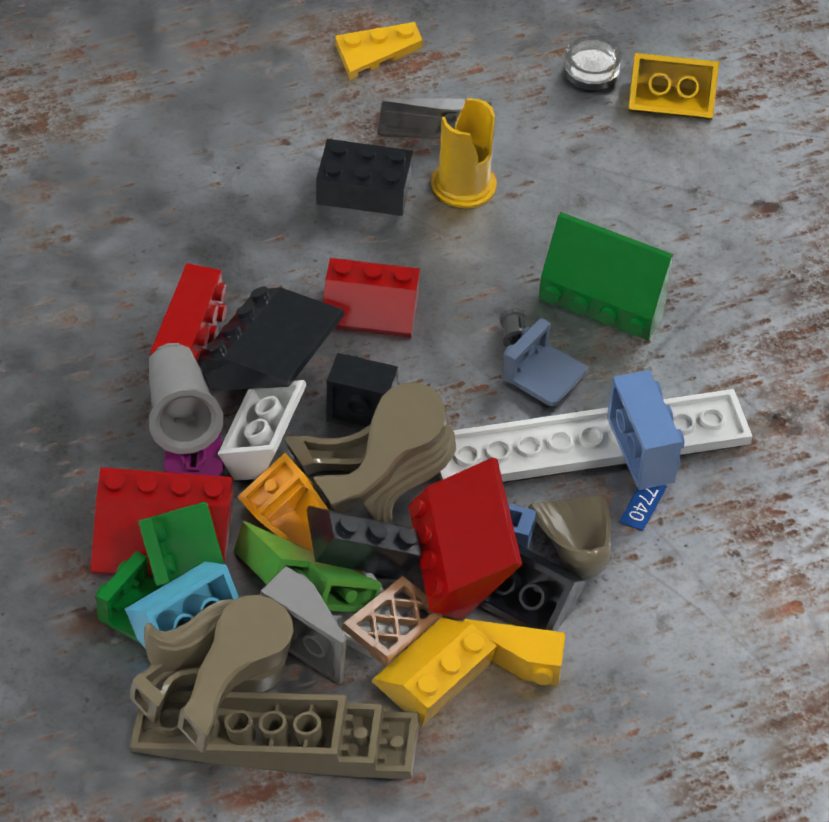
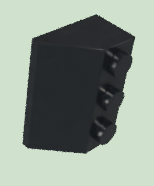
(362, 543)
(535, 594)

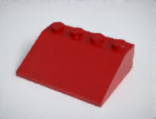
(133, 495)
(464, 538)

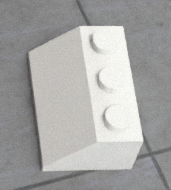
(259, 429)

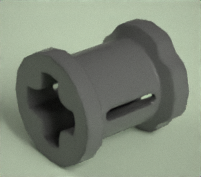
(512, 326)

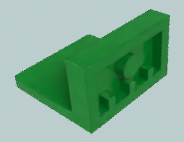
(180, 541)

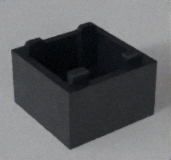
(356, 389)

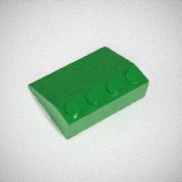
(606, 276)

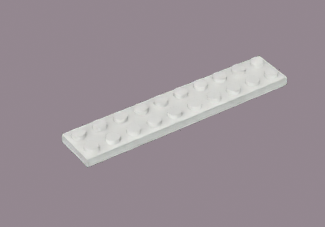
(587, 441)

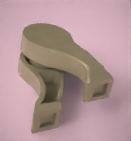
(393, 454)
(219, 651)

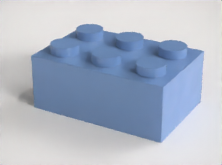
(645, 429)

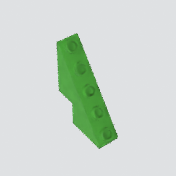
(269, 554)

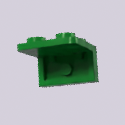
(124, 589)

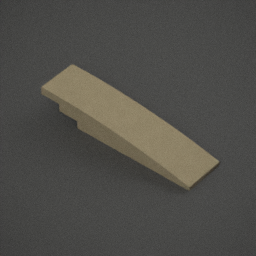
(290, 735)

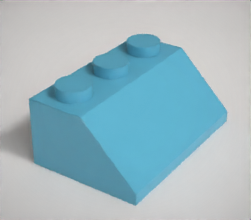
(182, 598)

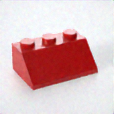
(373, 296)

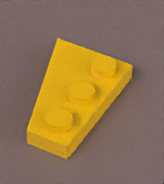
(371, 47)

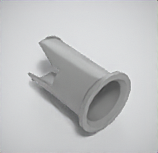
(182, 411)

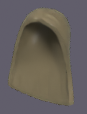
(578, 532)

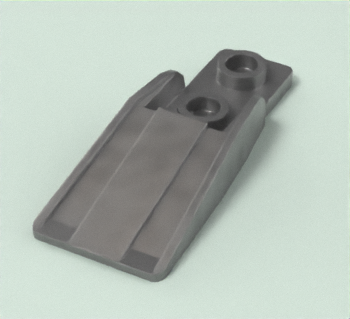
(418, 116)

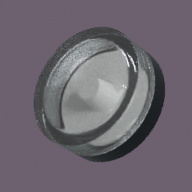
(592, 63)

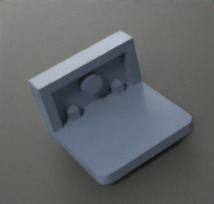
(540, 367)

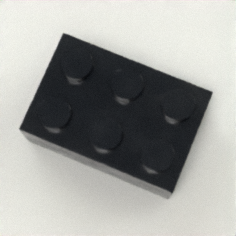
(364, 177)

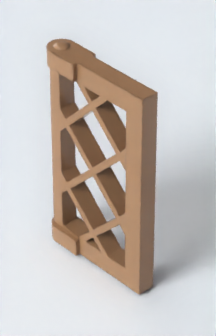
(370, 640)

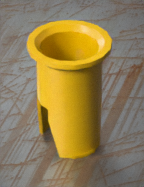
(466, 158)

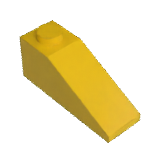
(526, 651)

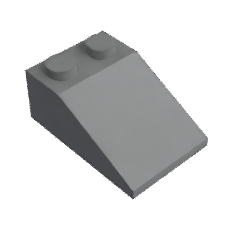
(316, 633)

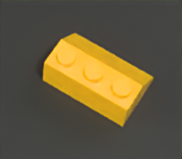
(673, 85)
(436, 667)

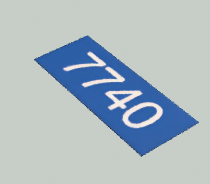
(642, 506)

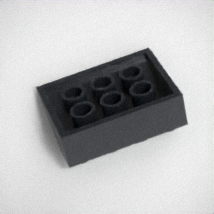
(268, 340)

